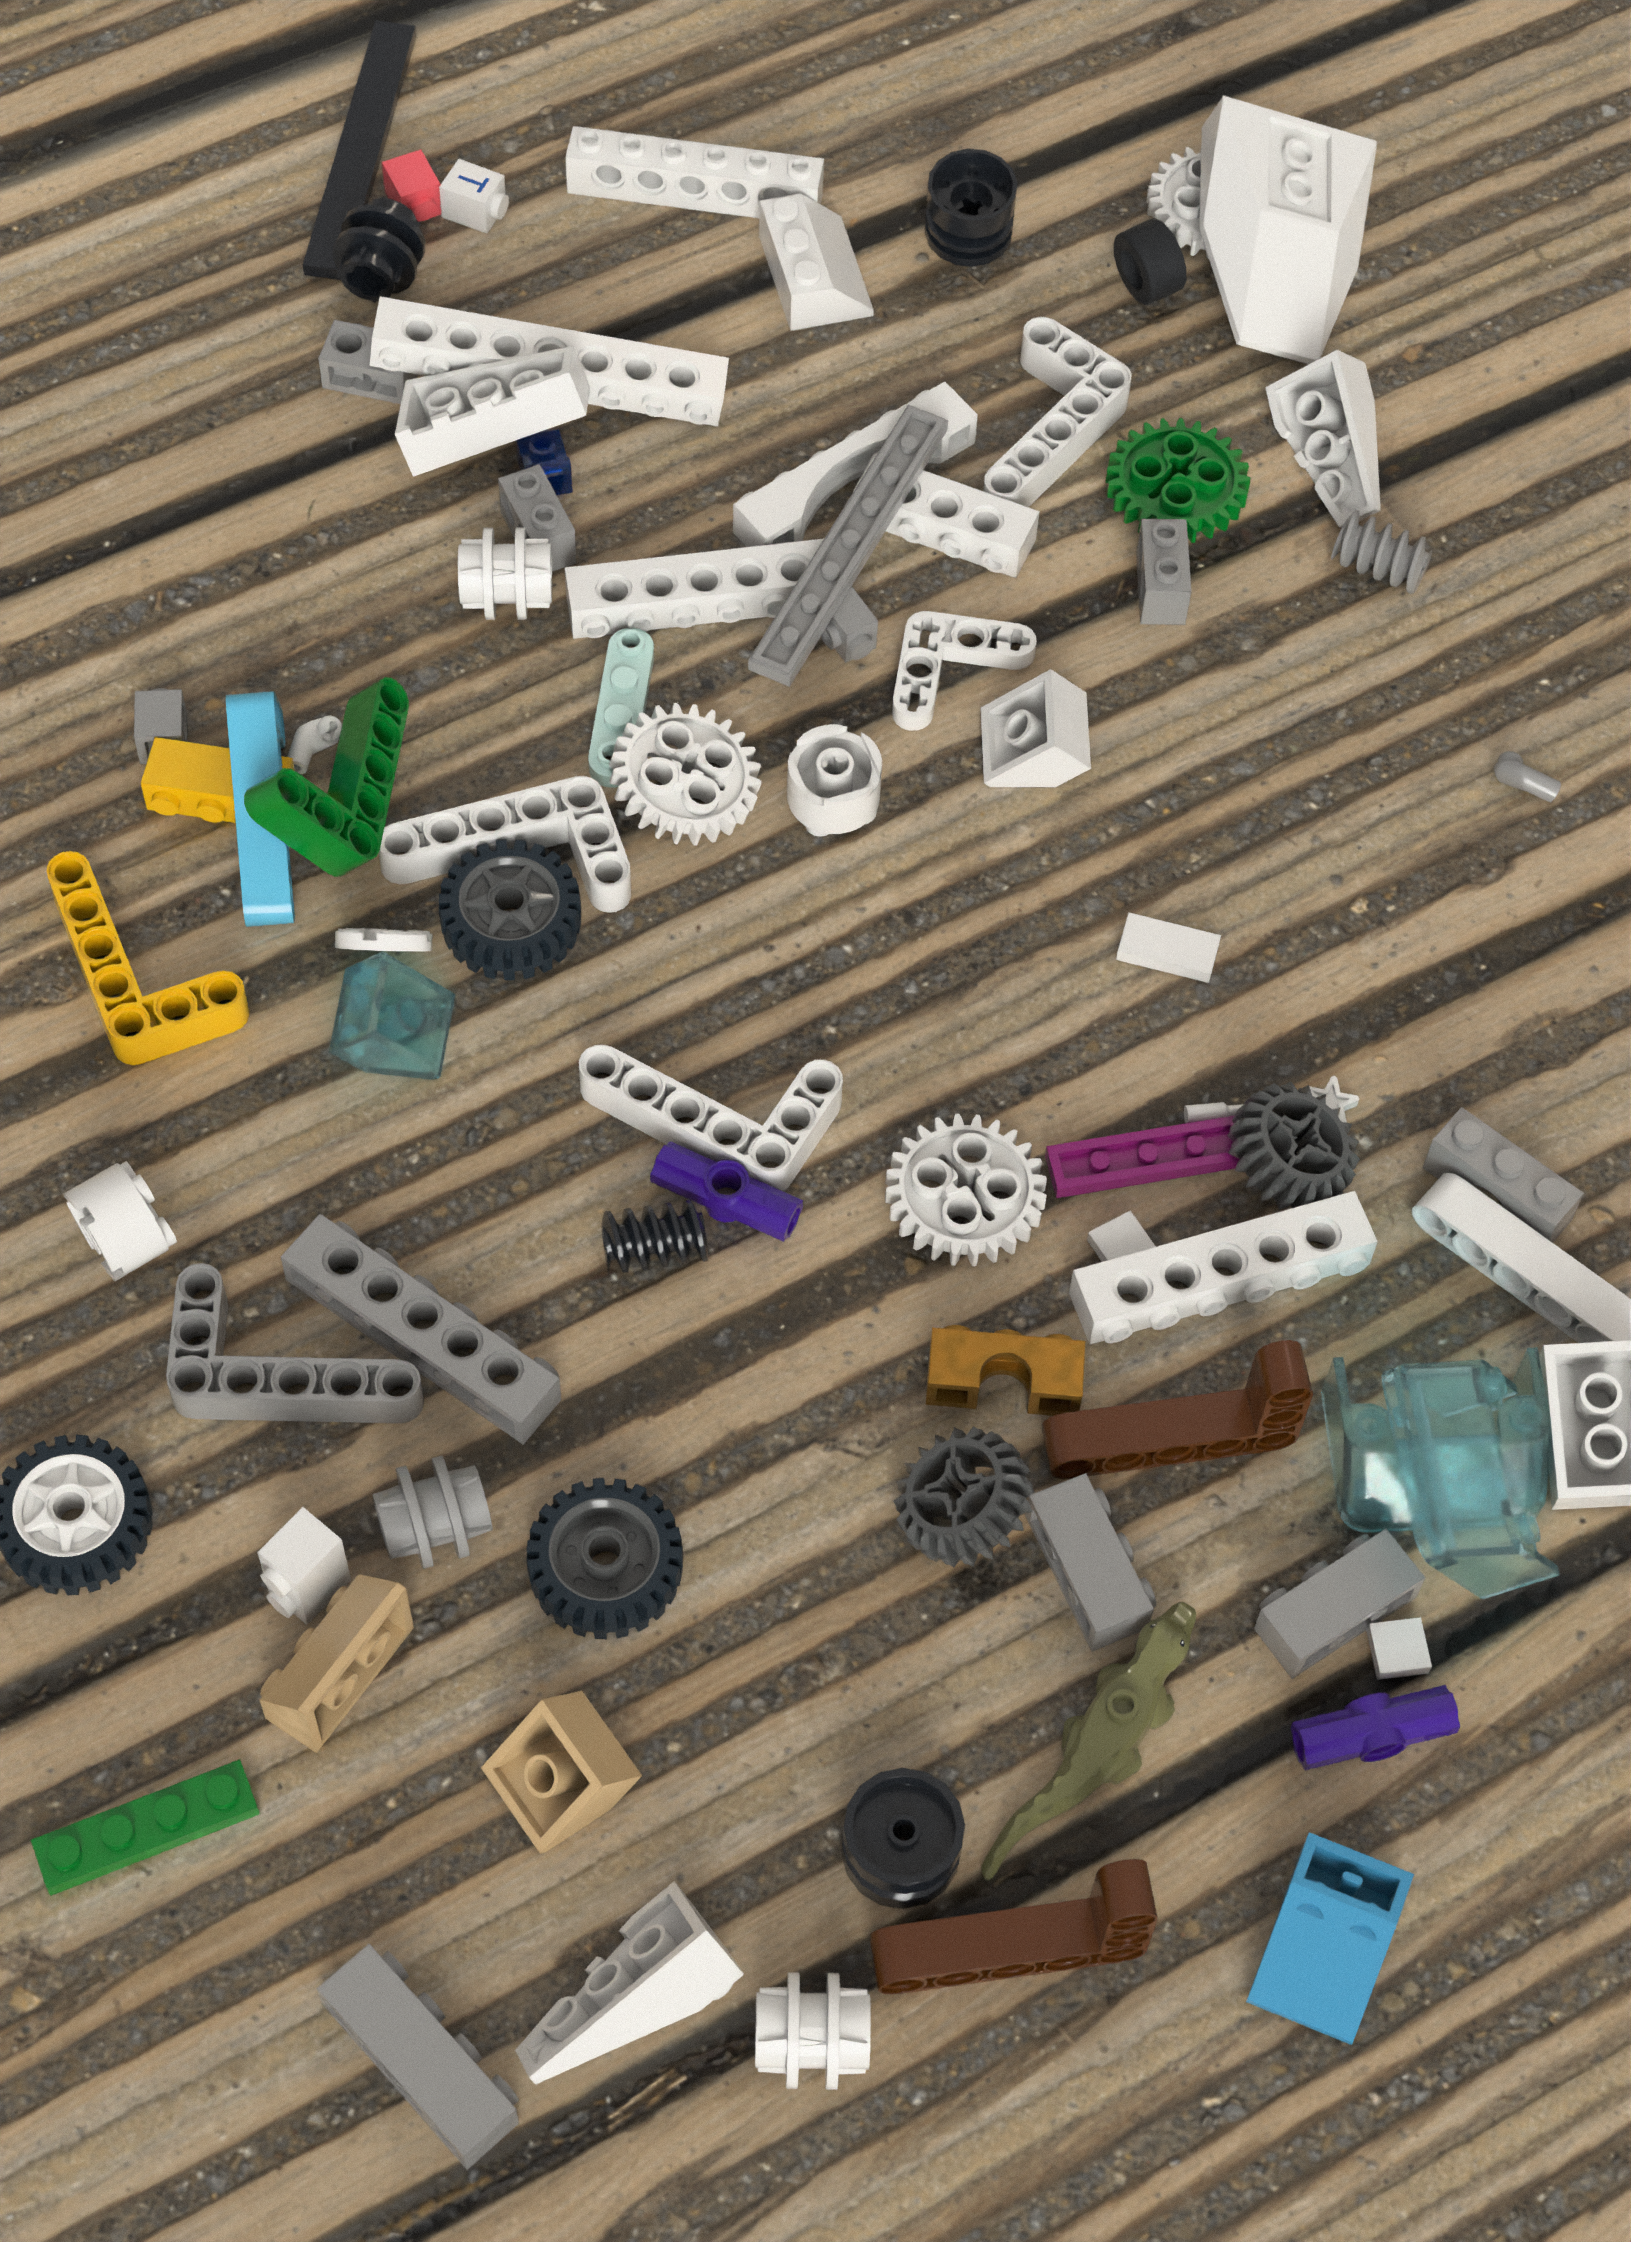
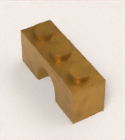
(1046, 1366)

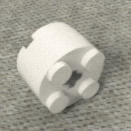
(834, 780)
(119, 1220)

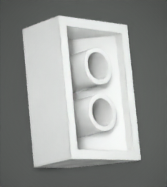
(811, 262)

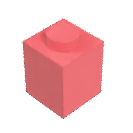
(413, 183)

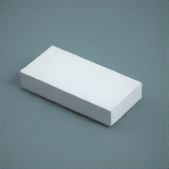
(1168, 947)

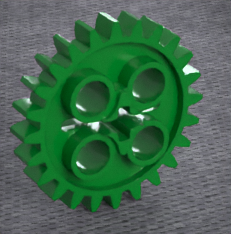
(1178, 477)

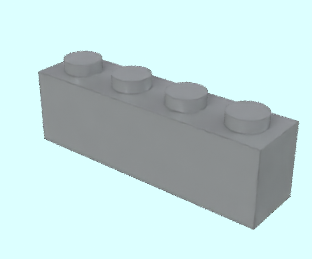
(419, 2055)

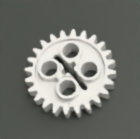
(1176, 198)
(685, 774)
(929, 1210)

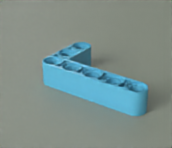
(255, 747)

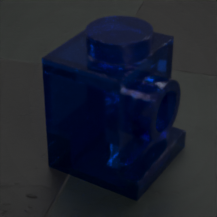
(548, 451)

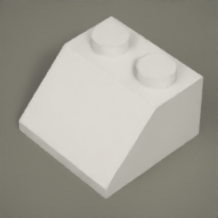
(1036, 734)

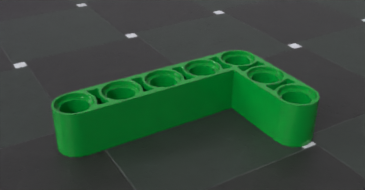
(348, 822)

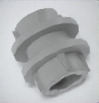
(432, 1512)

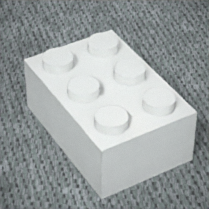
(1589, 1423)

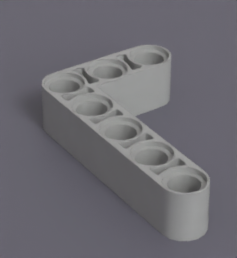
(273, 1374)

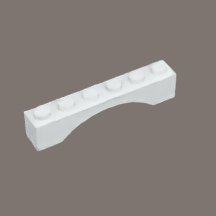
(788, 503)

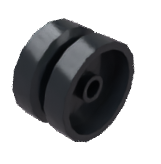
(898, 1806)

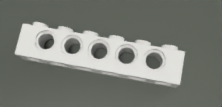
(685, 172)
(684, 588)
(1333, 1221)

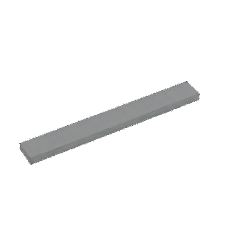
(847, 546)

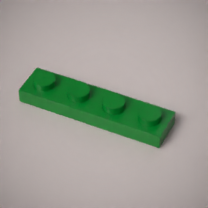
(144, 1827)

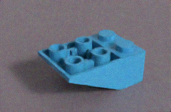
(1330, 1938)

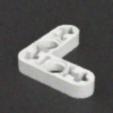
(944, 645)

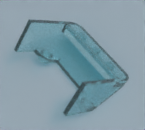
(1367, 1463)
(1458, 1475)

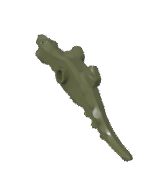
(1106, 1739)

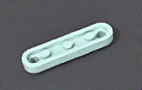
(620, 697)

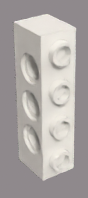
(966, 523)

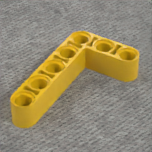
(113, 975)

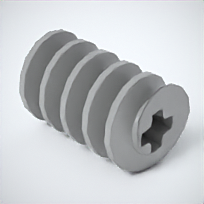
(1382, 552)

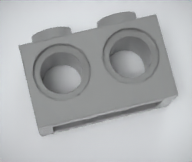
(347, 367)
(531, 503)
(1163, 571)

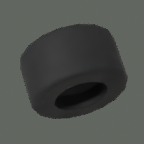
(1150, 261)

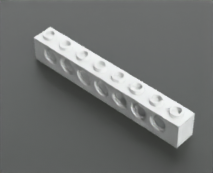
(618, 371)

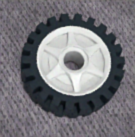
(81, 1549)

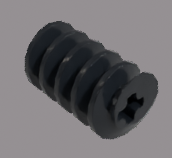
(654, 1236)

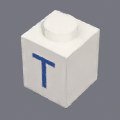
(473, 196)

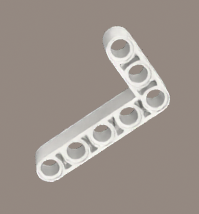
(1093, 400)
(512, 817)
(713, 1120)

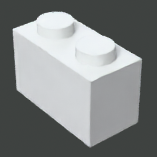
(303, 1566)

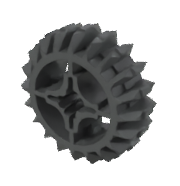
(1293, 1146)
(979, 1506)

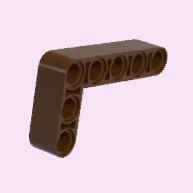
(1187, 1428)
(1022, 1941)

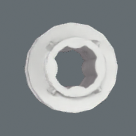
(521, 568)
(812, 2030)

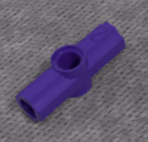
(700, 1178)
(1375, 1727)

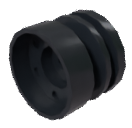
(970, 207)

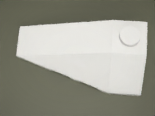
(1331, 426)
(654, 1978)

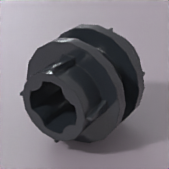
(378, 249)

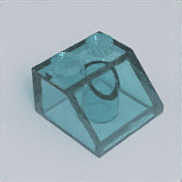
(392, 1019)

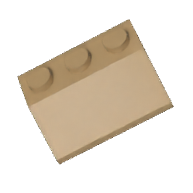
(337, 1659)

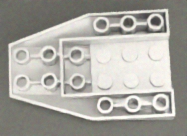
(1282, 223)

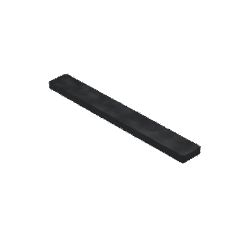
(361, 140)

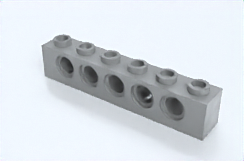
(511, 1407)

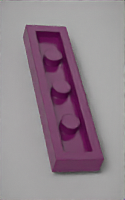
(1140, 1157)

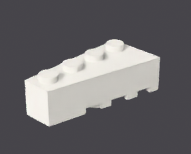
(488, 406)

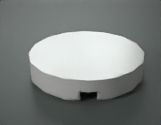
(383, 939)

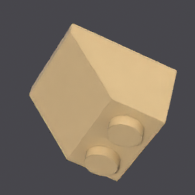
(560, 1769)

